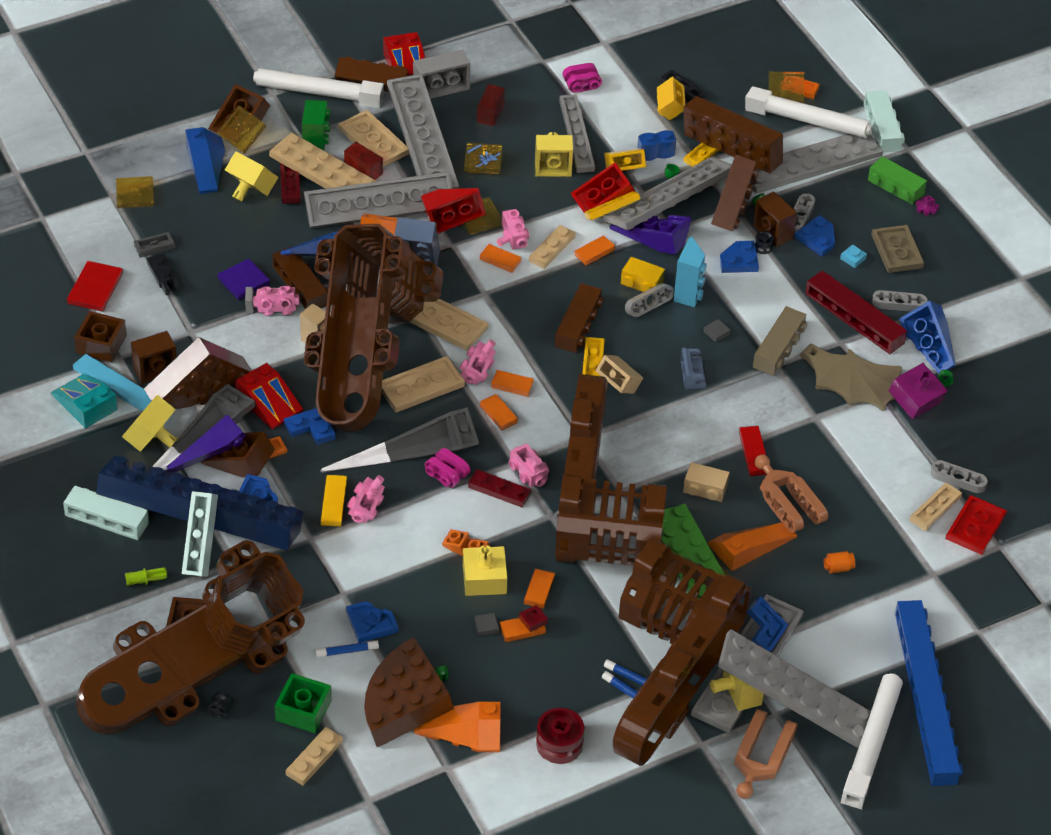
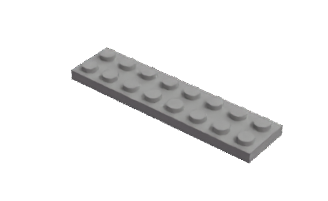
(420, 127)
(819, 159)
(670, 193)
(381, 198)
(793, 688)
(719, 708)

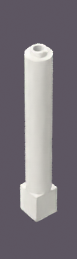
(367, 93)
(762, 101)
(872, 741)

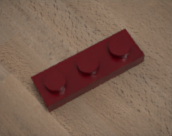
(289, 185)
(499, 488)

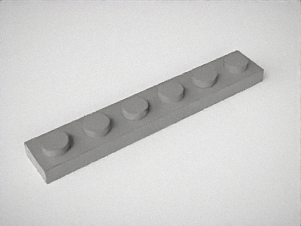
(575, 126)

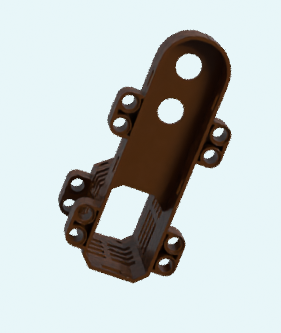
(361, 319)
(579, 490)
(196, 645)
(695, 650)

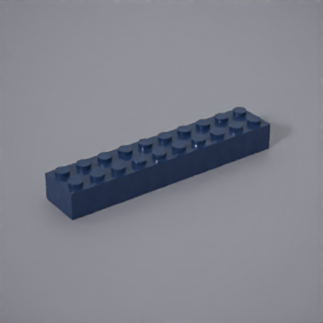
(171, 495)

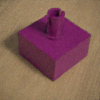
(917, 390)

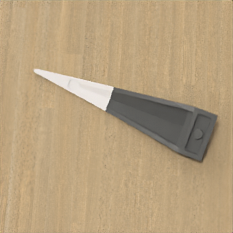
(223, 402)
(449, 431)

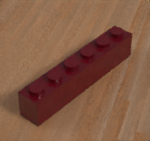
(856, 312)

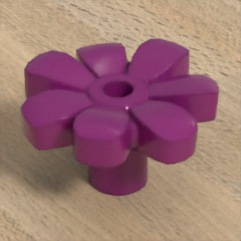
(926, 205)

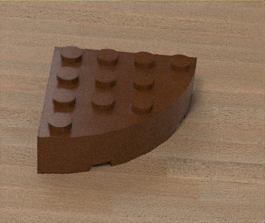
(735, 193)
(197, 375)
(404, 694)

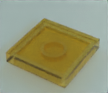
(787, 85)
(241, 129)
(135, 192)
(490, 220)

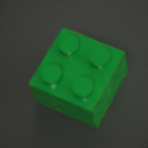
(316, 123)
(303, 703)

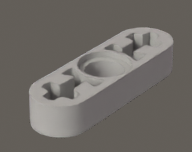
(807, 210)
(641, 299)
(893, 305)
(961, 483)

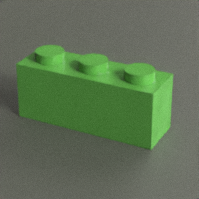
(897, 180)

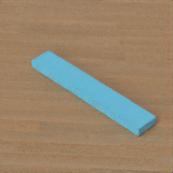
(117, 383)

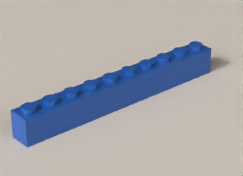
(927, 693)

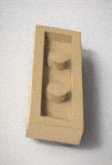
(552, 246)
(935, 506)
(314, 756)

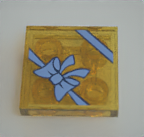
(483, 158)

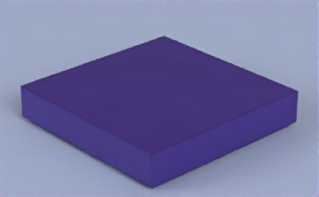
(241, 276)

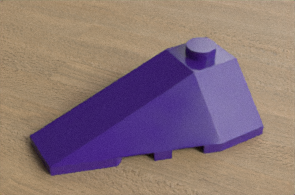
(659, 234)
(217, 440)

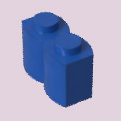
(658, 144)

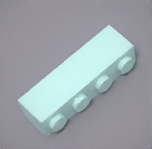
(884, 121)
(106, 513)
(199, 534)

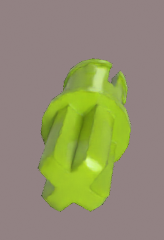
(145, 576)

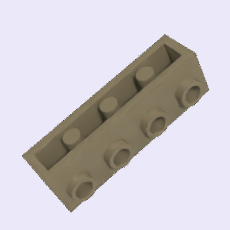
(780, 340)

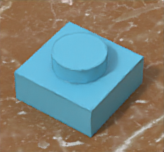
(853, 256)

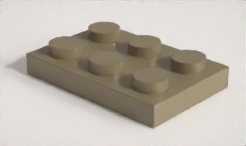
(897, 248)

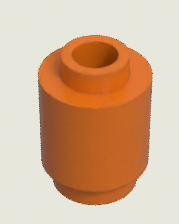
(839, 562)

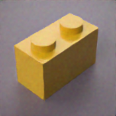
(670, 98)
(626, 159)
(641, 275)

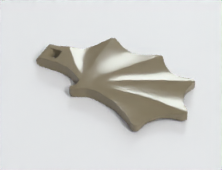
(852, 377)

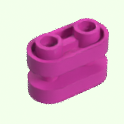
(582, 77)
(447, 468)

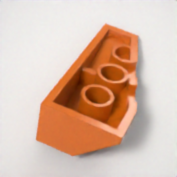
(746, 545)
(467, 725)

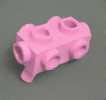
(514, 230)
(276, 300)
(478, 362)
(529, 465)
(367, 498)

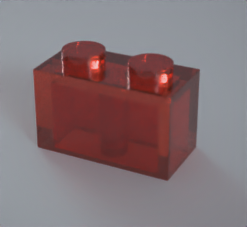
(490, 105)
(364, 160)

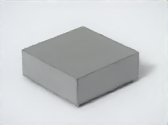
(249, 293)

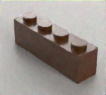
(356, 71)
(299, 275)
(579, 318)

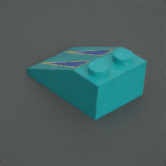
(86, 399)

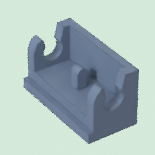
(692, 369)

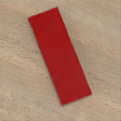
(752, 447)

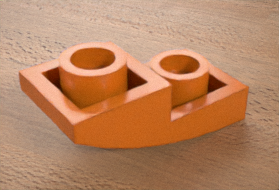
(457, 540)

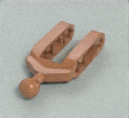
(798, 489)
(754, 770)

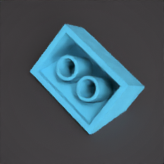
(690, 274)

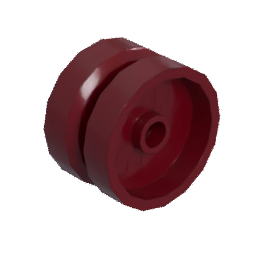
(560, 735)

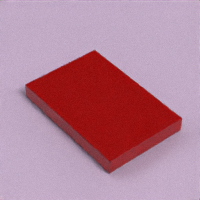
(95, 286)
(976, 524)

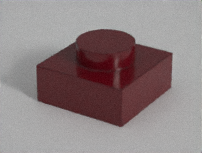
(533, 618)

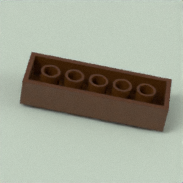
(733, 133)

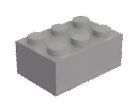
(444, 73)

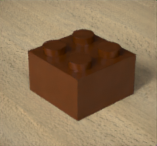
(776, 217)
(100, 336)
(152, 355)

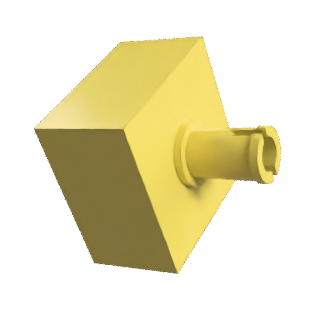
(553, 155)
(250, 176)
(151, 424)
(484, 571)
(741, 692)

